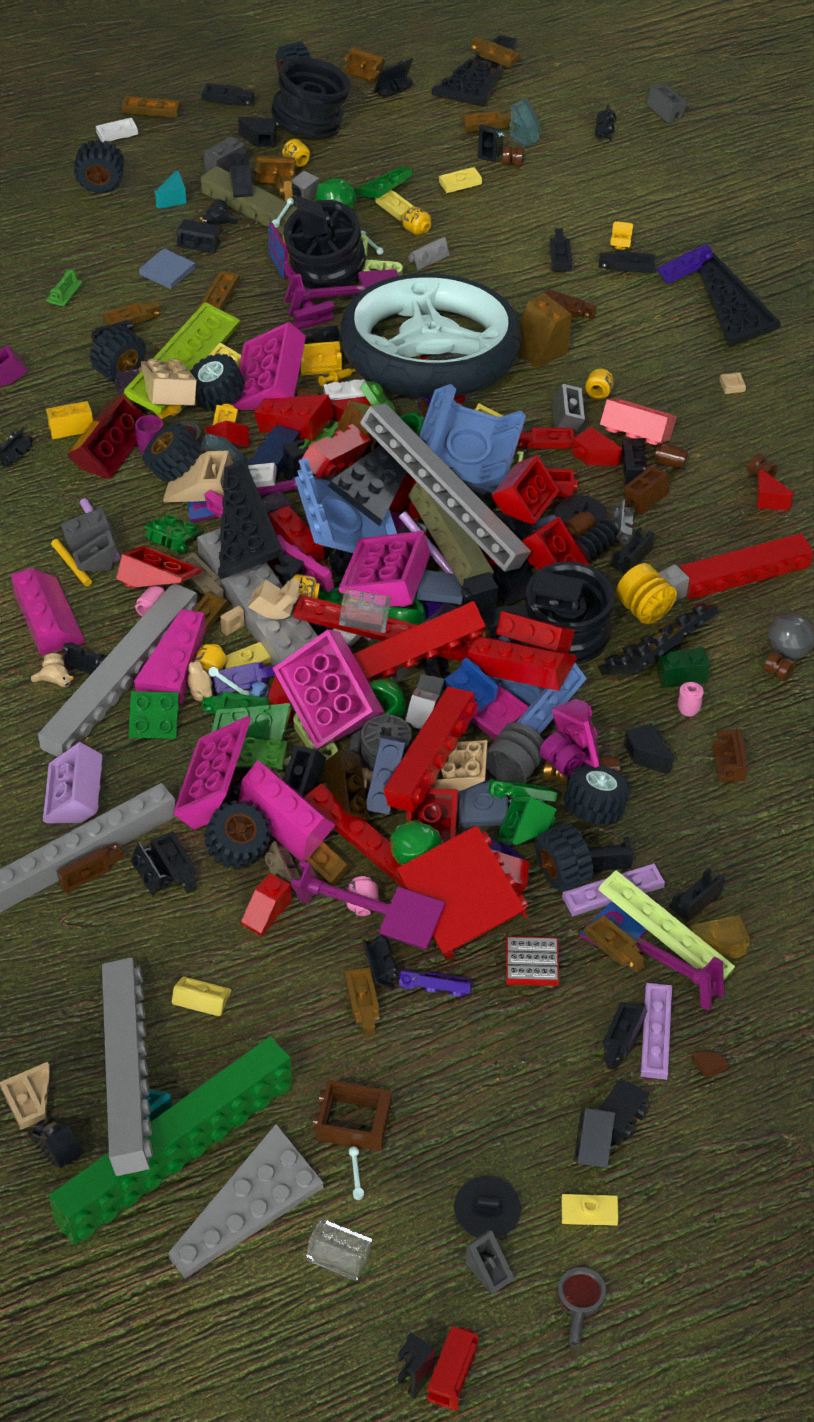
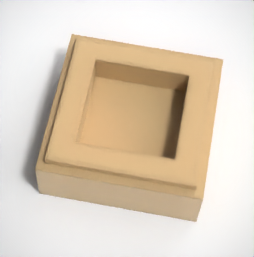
(732, 383)
(232, 620)

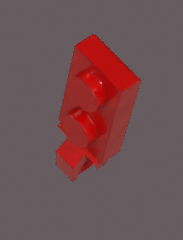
(547, 438)

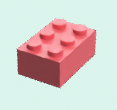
(638, 421)

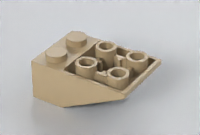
(168, 382)
(203, 476)
(463, 766)

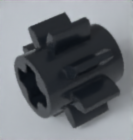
(340, 561)

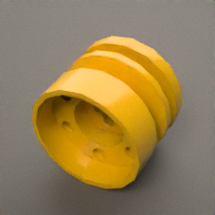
(645, 593)

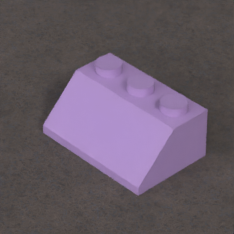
(73, 786)

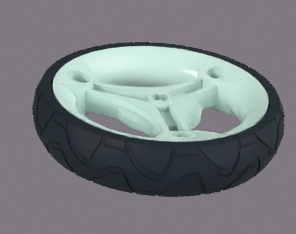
(428, 332)

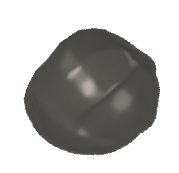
(791, 635)

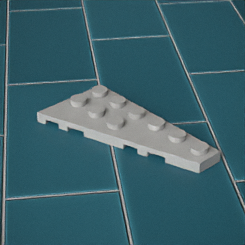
(258, 1193)

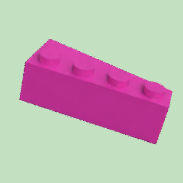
(169, 662)

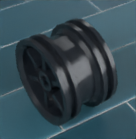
(310, 97)
(330, 257)
(593, 616)

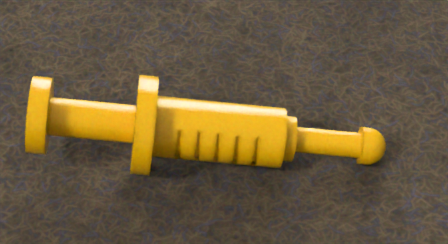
(335, 376)

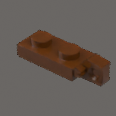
(573, 305)
(89, 867)

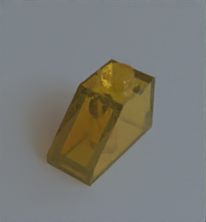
(724, 935)

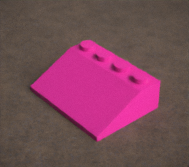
(270, 366)
(388, 566)
(327, 689)
(210, 773)

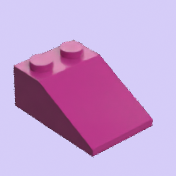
(575, 722)

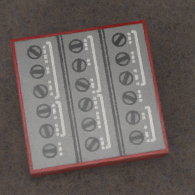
(532, 961)

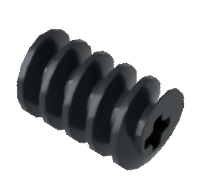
(597, 539)

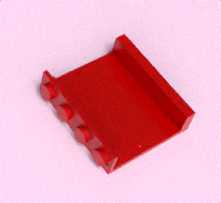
(471, 885)

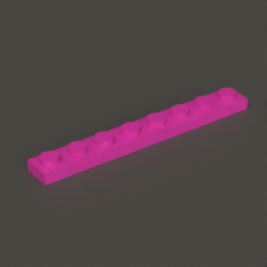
(311, 567)

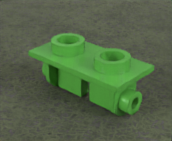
(64, 289)

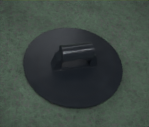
(580, 503)
(487, 1205)

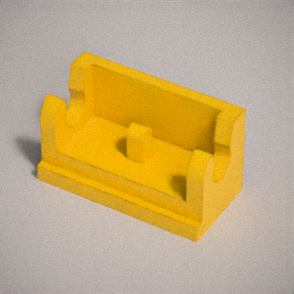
(321, 358)
(69, 419)

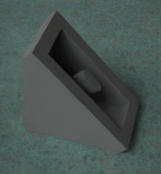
(97, 554)
(488, 1262)

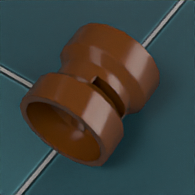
(518, 156)
(759, 462)
(779, 666)

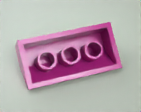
(45, 610)
(291, 817)

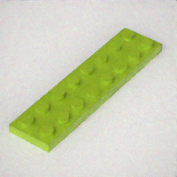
(189, 345)

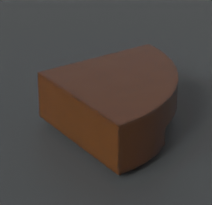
(709, 1063)

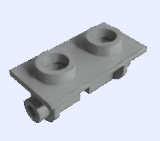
(429, 253)

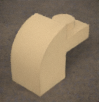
(274, 602)

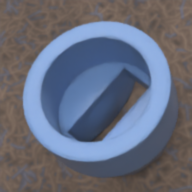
(260, 689)

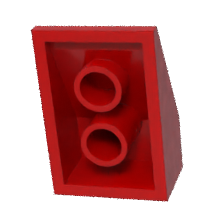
(552, 544)
(151, 567)
(439, 811)

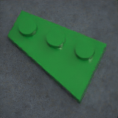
(384, 183)
(266, 721)

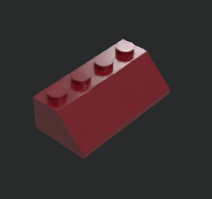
(107, 438)

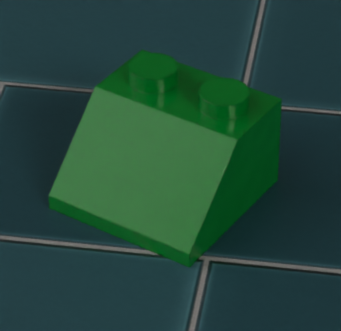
(525, 820)

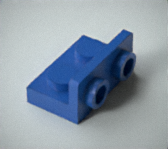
(471, 678)

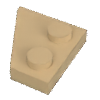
(28, 1095)

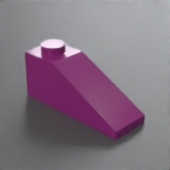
(11, 366)

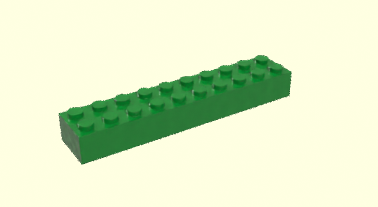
(177, 1137)

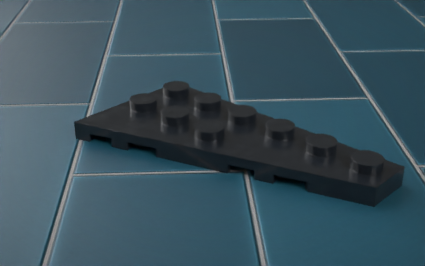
(474, 78)
(735, 306)
(370, 483)
(245, 526)
(656, 644)

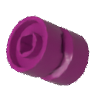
(146, 429)
(562, 753)

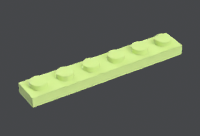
(661, 923)

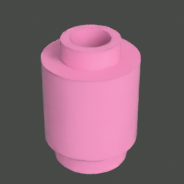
(148, 599)
(690, 698)

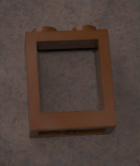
(355, 1095)

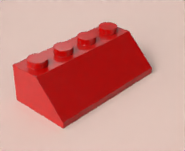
(521, 662)

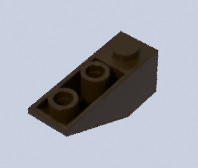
(346, 782)

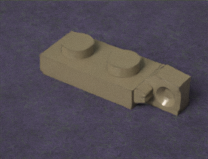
(207, 580)

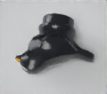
(218, 214)

